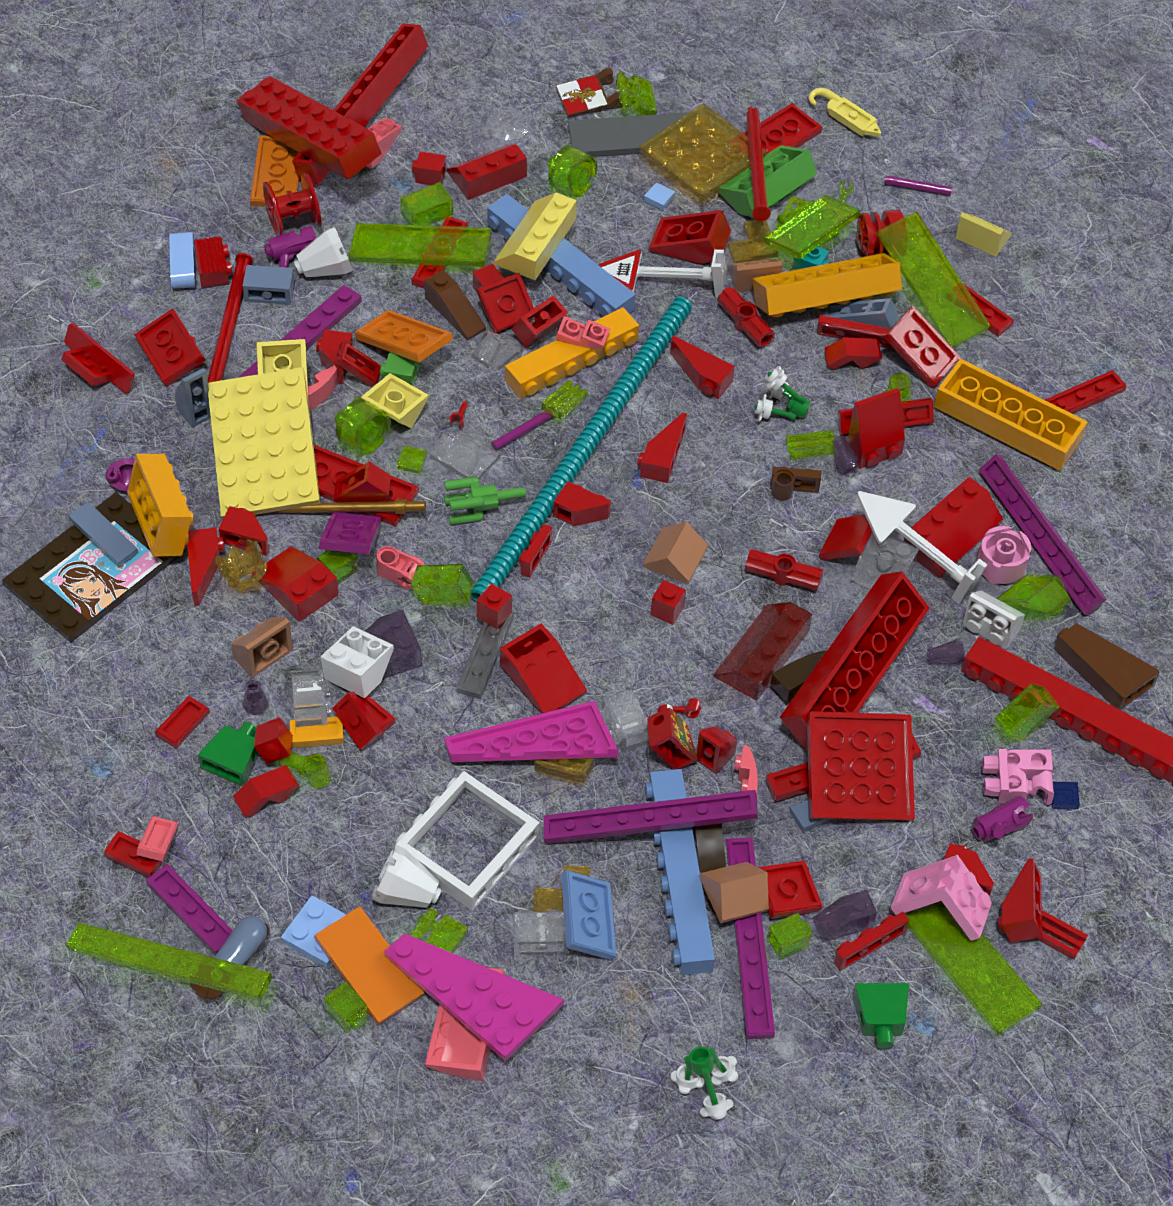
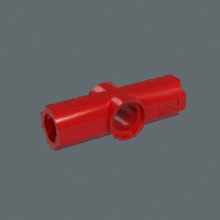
(745, 317)
(792, 572)

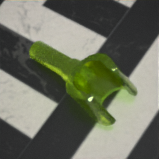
(845, 192)

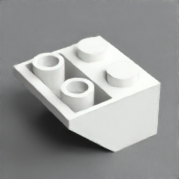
(992, 619)
(357, 661)

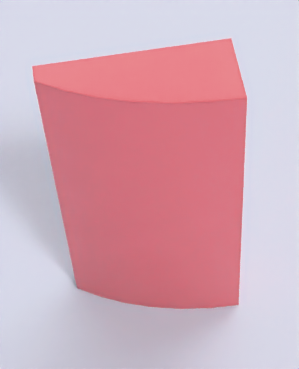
(456, 1048)

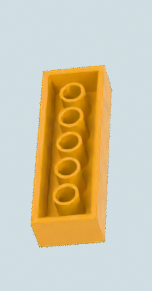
(827, 284)
(1010, 414)

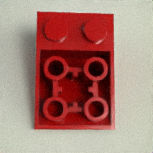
(541, 669)

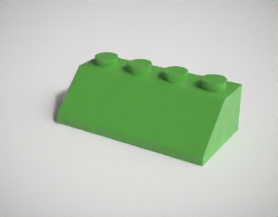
(784, 172)

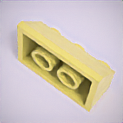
(282, 355)

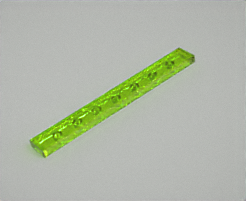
(169, 961)

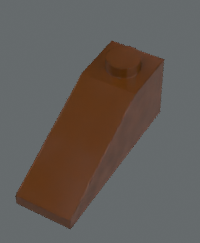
(453, 305)

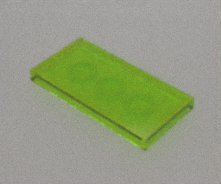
(812, 226)

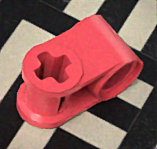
(399, 569)

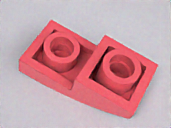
(589, 335)
(324, 385)
(747, 770)

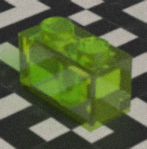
(427, 205)
(442, 583)
(1026, 712)

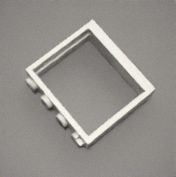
(503, 861)

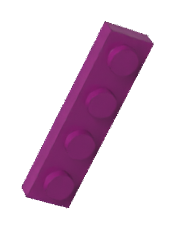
(189, 908)

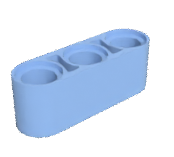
(182, 260)

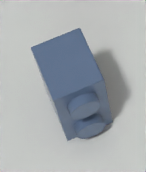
(268, 284)

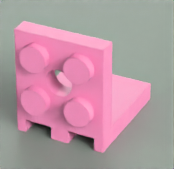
(951, 884)

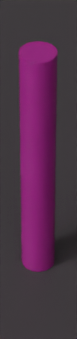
(918, 185)
(521, 430)

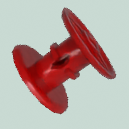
(292, 204)

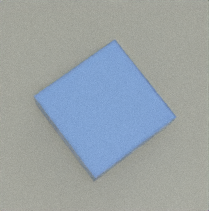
(659, 196)

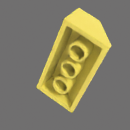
(538, 235)

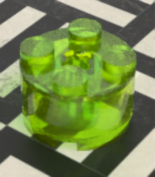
(571, 171)
(362, 426)

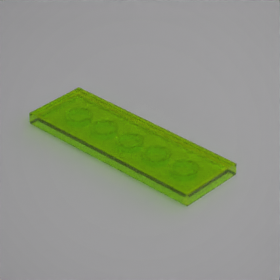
(420, 244)
(933, 279)
(974, 968)

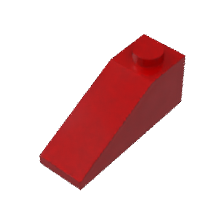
(704, 369)
(662, 451)
(202, 550)
(1023, 906)

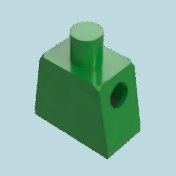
(231, 754)
(881, 1010)

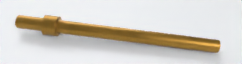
(400, 506)

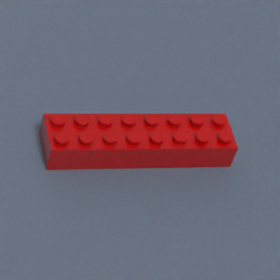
(309, 127)
(859, 653)

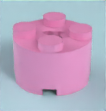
(1005, 555)

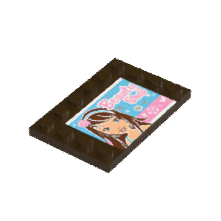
(76, 583)

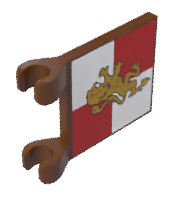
(587, 94)

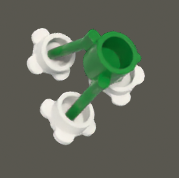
(778, 387)
(702, 1063)

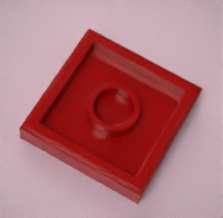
(505, 302)
(846, 538)
(791, 890)

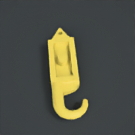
(847, 113)

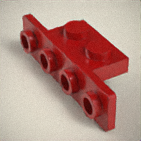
(94, 361)

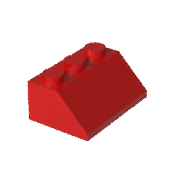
(489, 171)

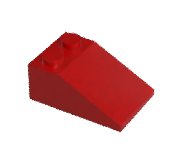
(691, 236)
(877, 428)
(299, 582)

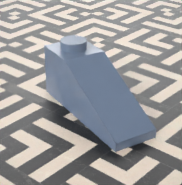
(873, 312)
(193, 398)

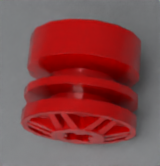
(868, 227)

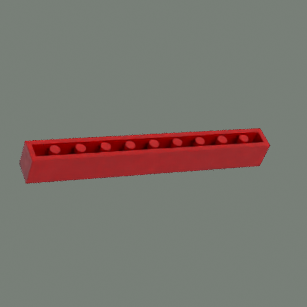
(373, 87)
(1077, 710)

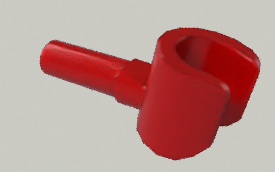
(458, 416)
(691, 710)

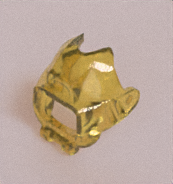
(241, 563)

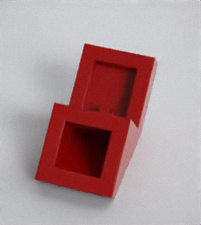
(860, 350)
(269, 786)

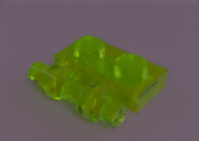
(640, 94)
(445, 934)

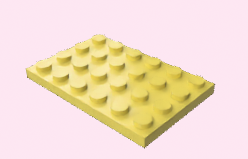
(263, 442)

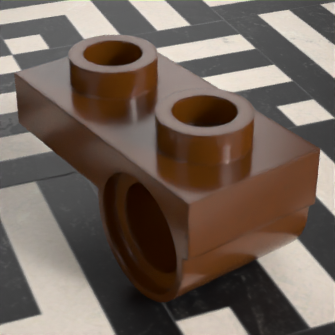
(786, 480)

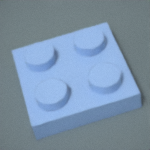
(309, 921)

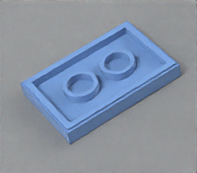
(588, 915)

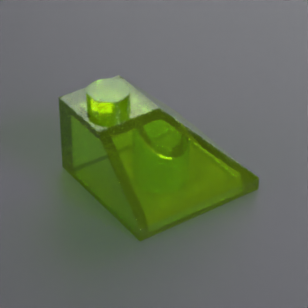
(1037, 594)

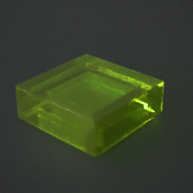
(412, 459)

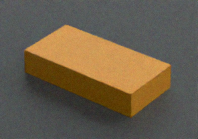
(317, 734)

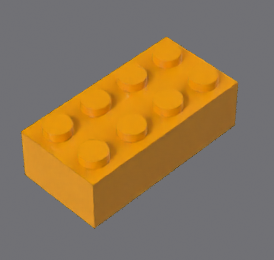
(159, 505)

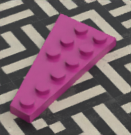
(550, 735)
(485, 1001)

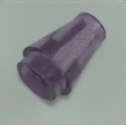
(845, 458)
(947, 653)
(254, 698)

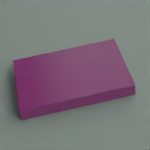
(350, 533)

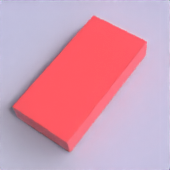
(157, 838)

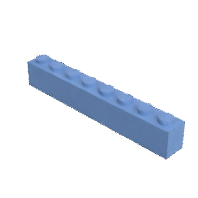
(567, 263)
(681, 882)

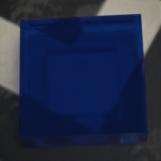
(1065, 795)

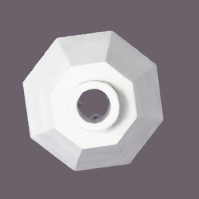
(324, 256)
(405, 881)

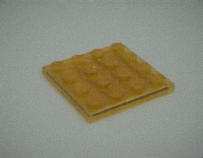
(700, 151)

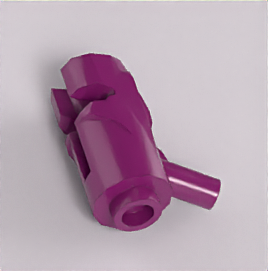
(287, 245)
(1002, 820)

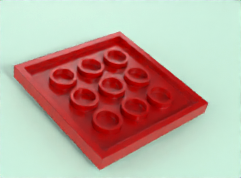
(860, 766)

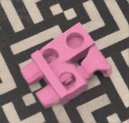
(1013, 771)

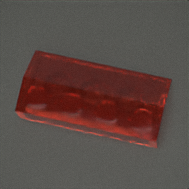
(764, 648)

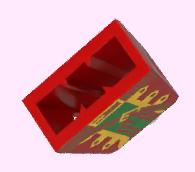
(671, 738)

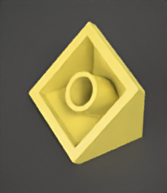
(981, 234)
(397, 399)

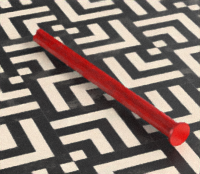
(761, 210)
(229, 318)

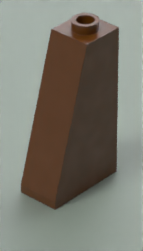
(1106, 667)

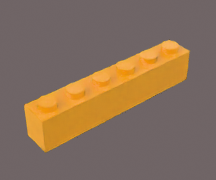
(562, 359)

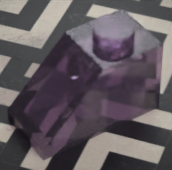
(846, 916)

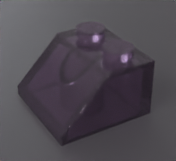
(397, 631)

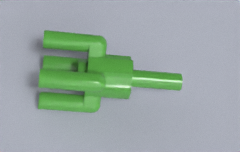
(478, 498)

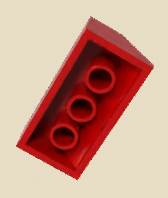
(957, 523)

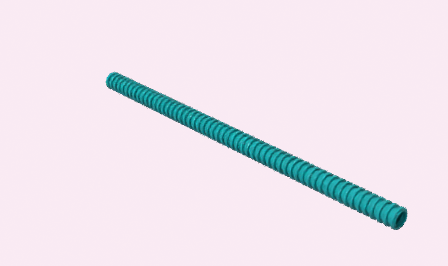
(584, 446)

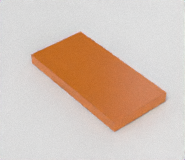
(275, 167)
(403, 336)
(359, 957)

